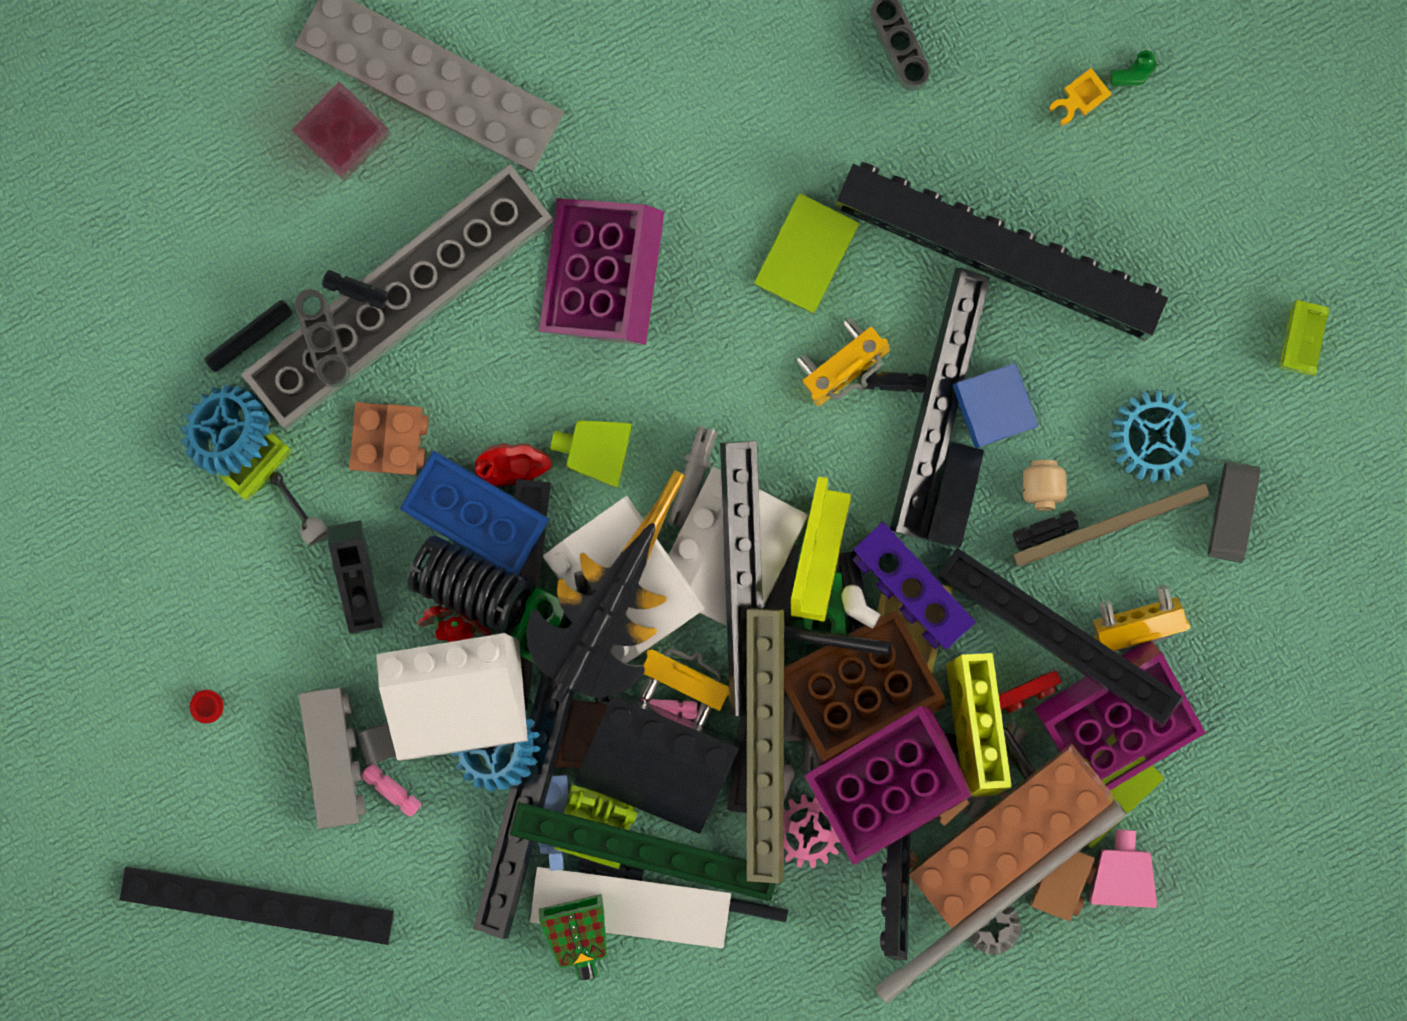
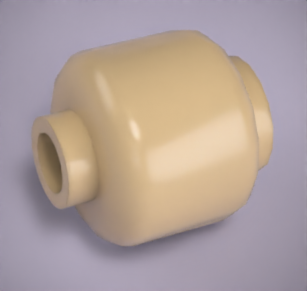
(1044, 484)

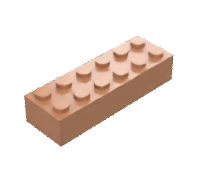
(1011, 835)

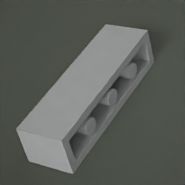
(331, 758)

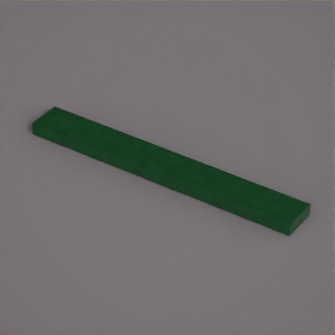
(636, 850)

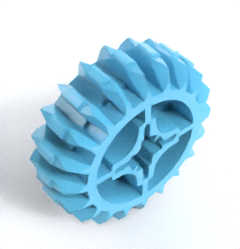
(1168, 446)

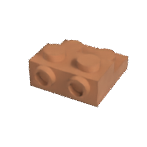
(388, 439)

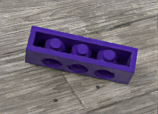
(955, 619)

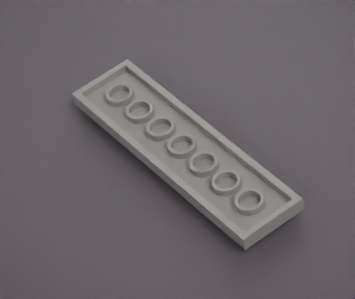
(430, 80)

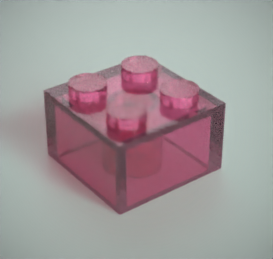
(341, 131)

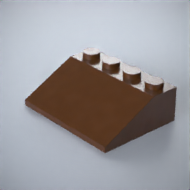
(854, 693)

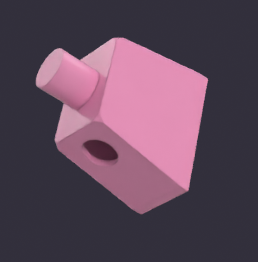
(1123, 875)

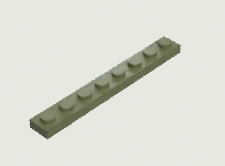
(765, 745)

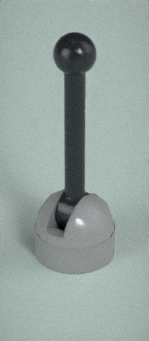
(312, 528)

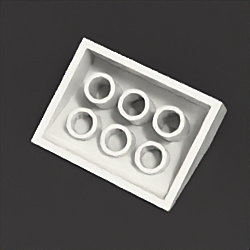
(603, 542)
(700, 545)
(453, 696)

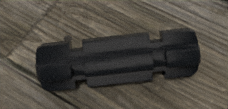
(355, 289)
(896, 381)
(1045, 530)
(624, 871)

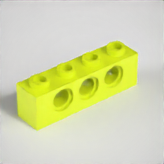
(978, 724)

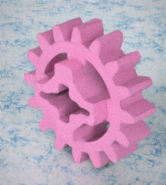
(823, 834)

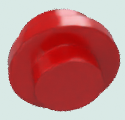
(206, 706)

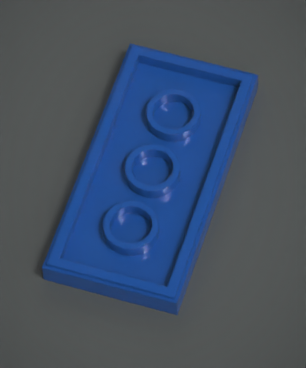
(474, 513)

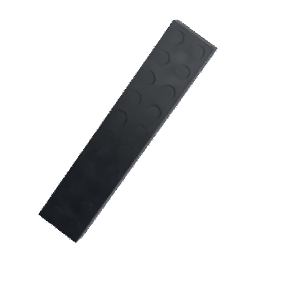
(1001, 252)

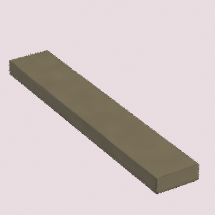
(1110, 525)

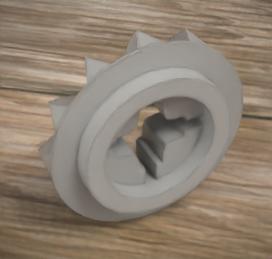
(1007, 936)

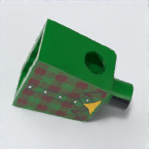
(576, 933)

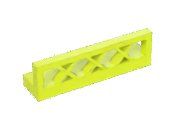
(820, 552)

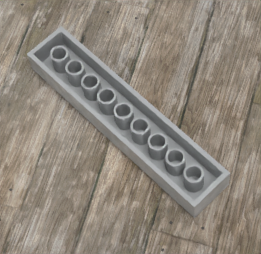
(419, 284)

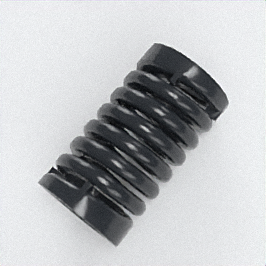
(470, 585)

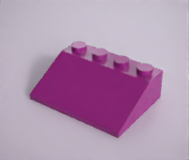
(602, 270)
(1091, 714)
(889, 784)

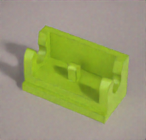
(1303, 337)
(253, 477)

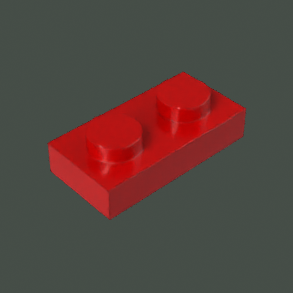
(1041, 686)

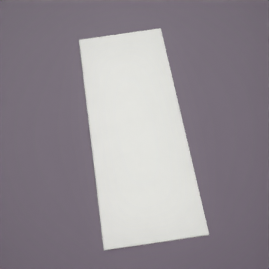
(640, 906)

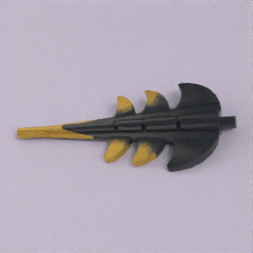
(582, 653)

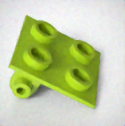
(599, 808)

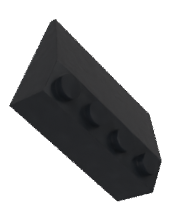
(657, 761)

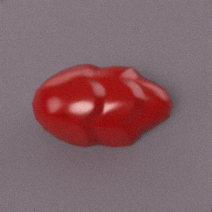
(507, 463)

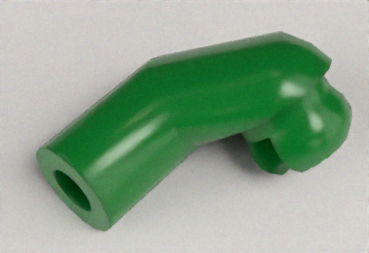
(1138, 71)

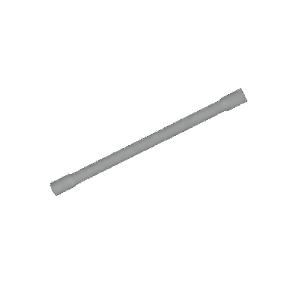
(903, 977)

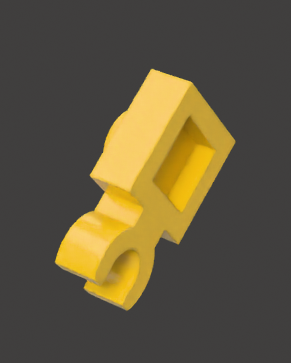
(1083, 94)

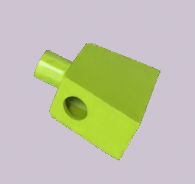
(595, 449)

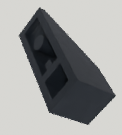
(955, 495)
(354, 576)

